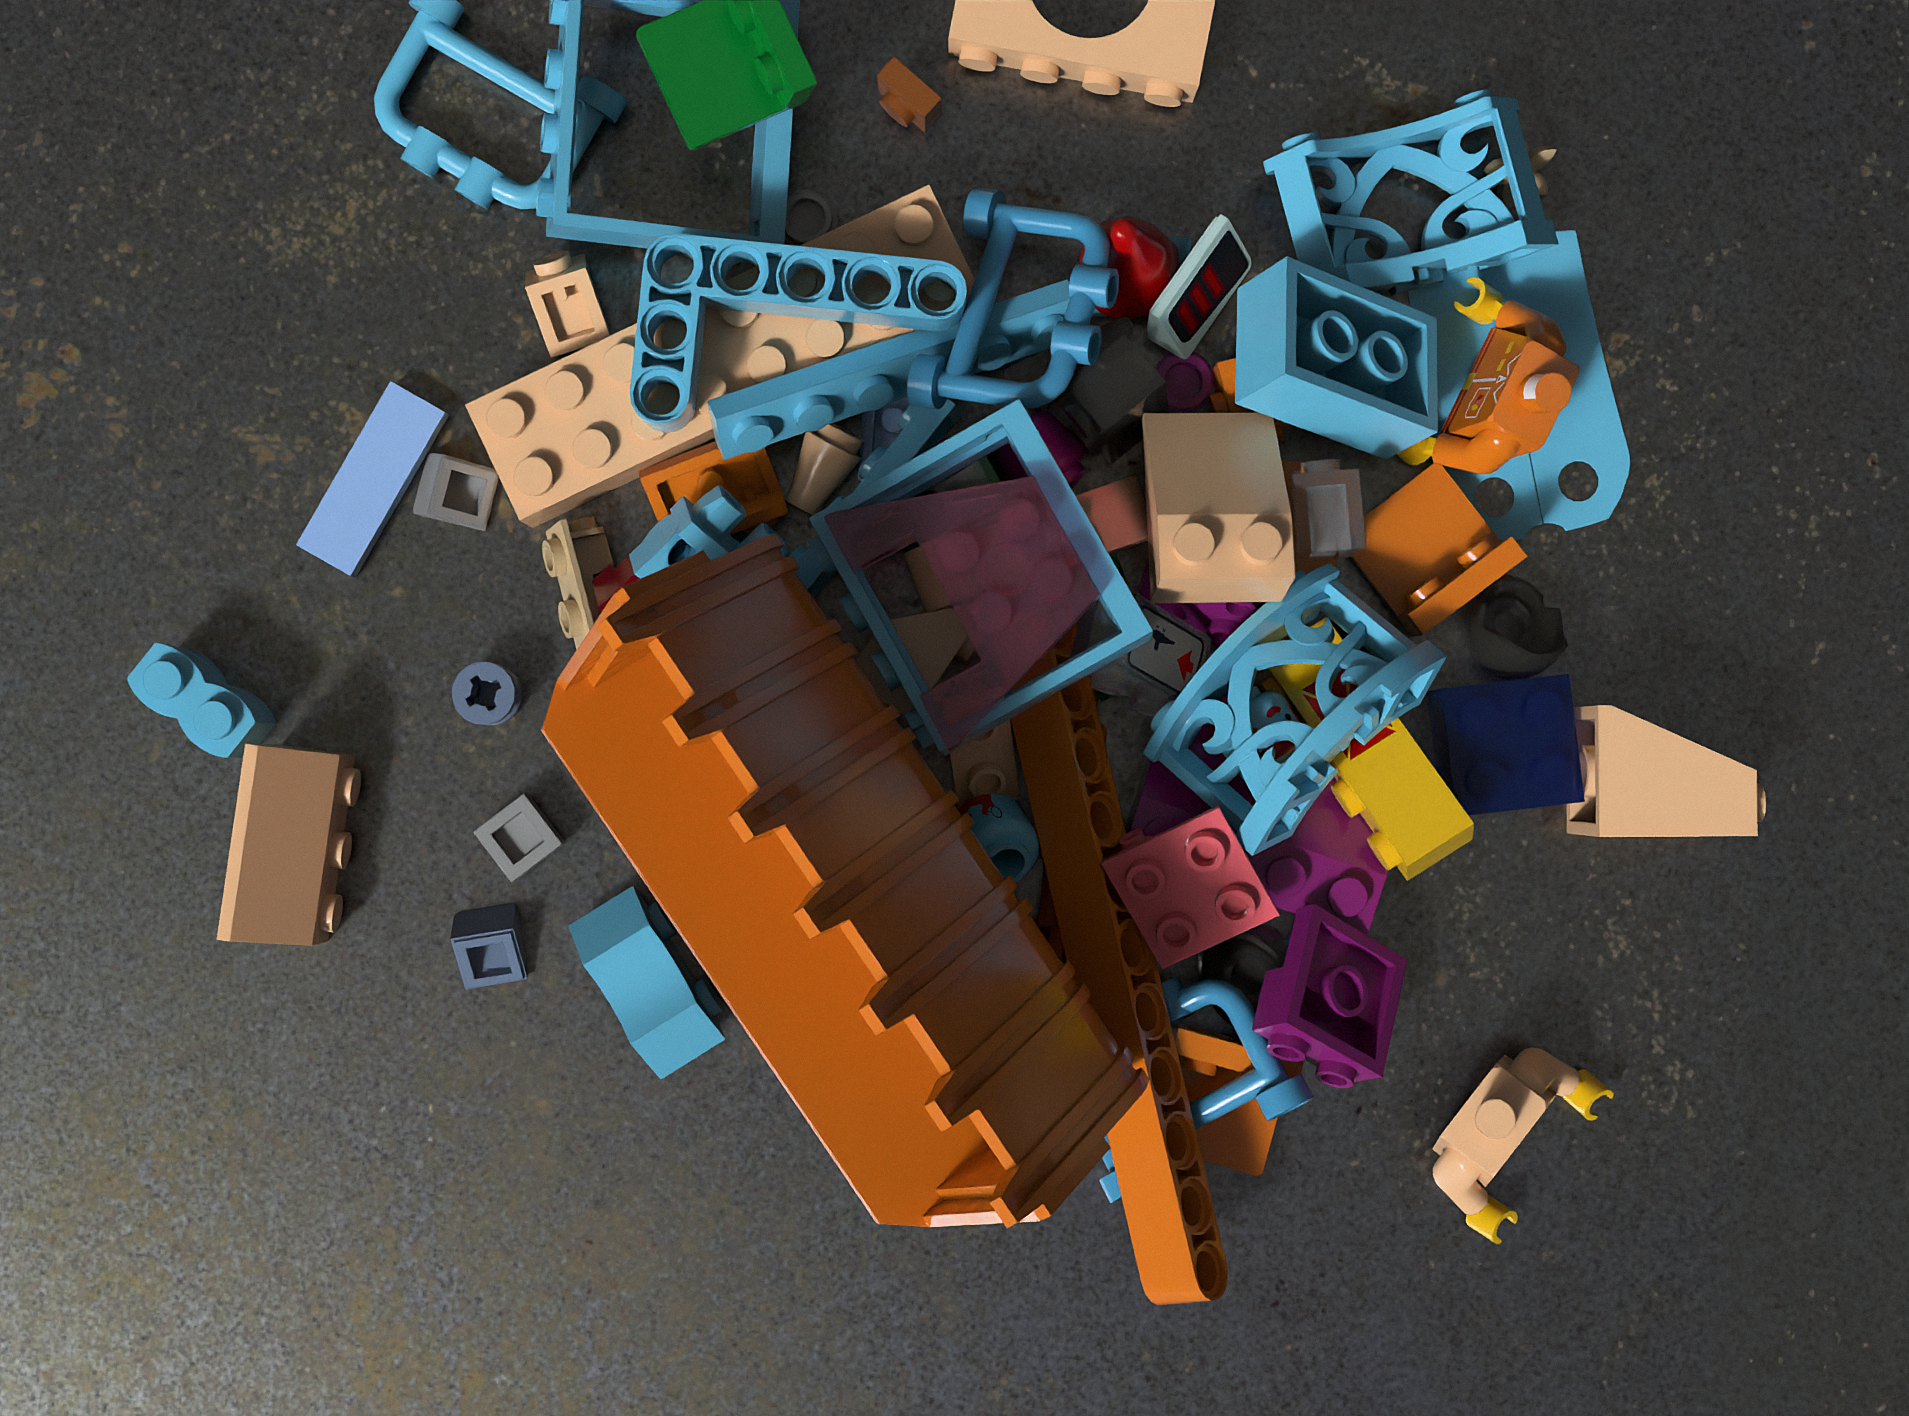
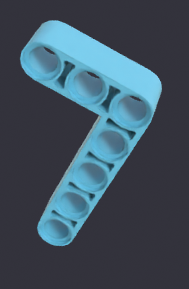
(769, 295)

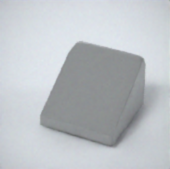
(456, 491)

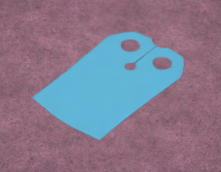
(1588, 425)

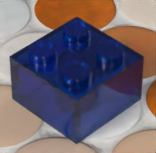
(1507, 744)

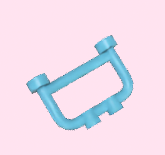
(429, 152)

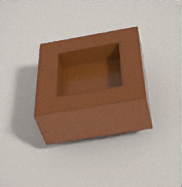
(907, 96)

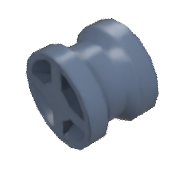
(503, 697)

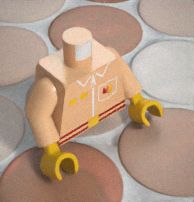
(1496, 1123)

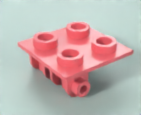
(1189, 886)

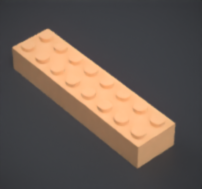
(572, 424)

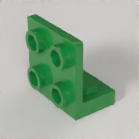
(726, 66)

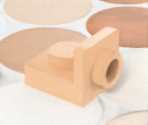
(565, 302)

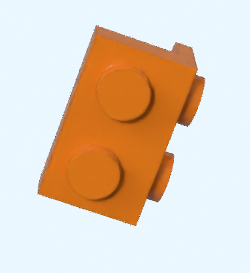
(698, 471)

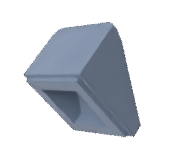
(489, 946)

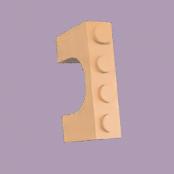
(1151, 56)

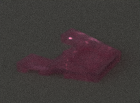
(1002, 572)

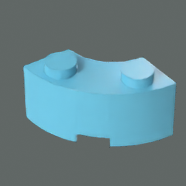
(648, 982)

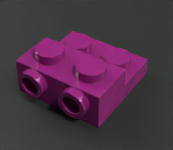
(1331, 1000)

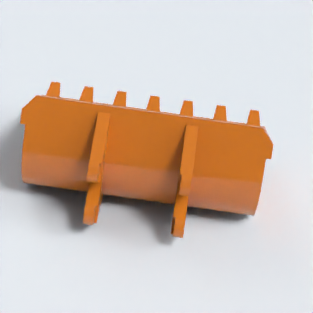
(838, 895)

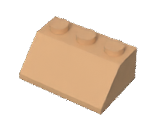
(288, 845)

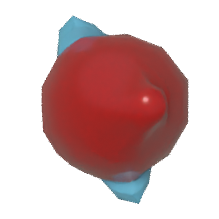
(1144, 264)

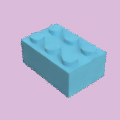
(1336, 359)

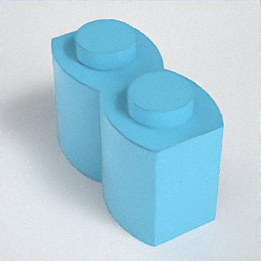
(195, 692)

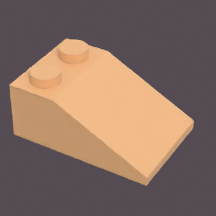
(1216, 509)

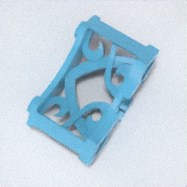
(1490, 228)
(1285, 791)

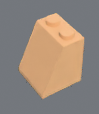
(1657, 782)

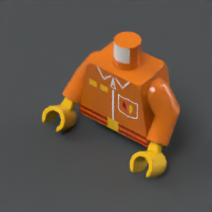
(1509, 392)

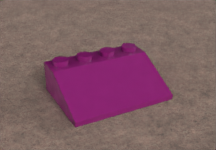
(1320, 864)

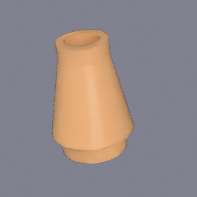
(822, 466)

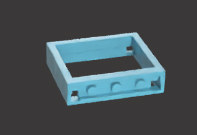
(558, 130)
(864, 609)

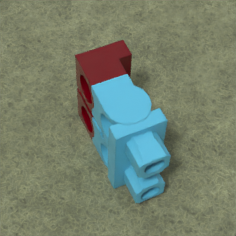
(679, 536)

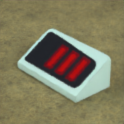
(1199, 289)

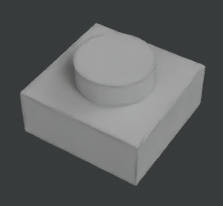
(519, 837)

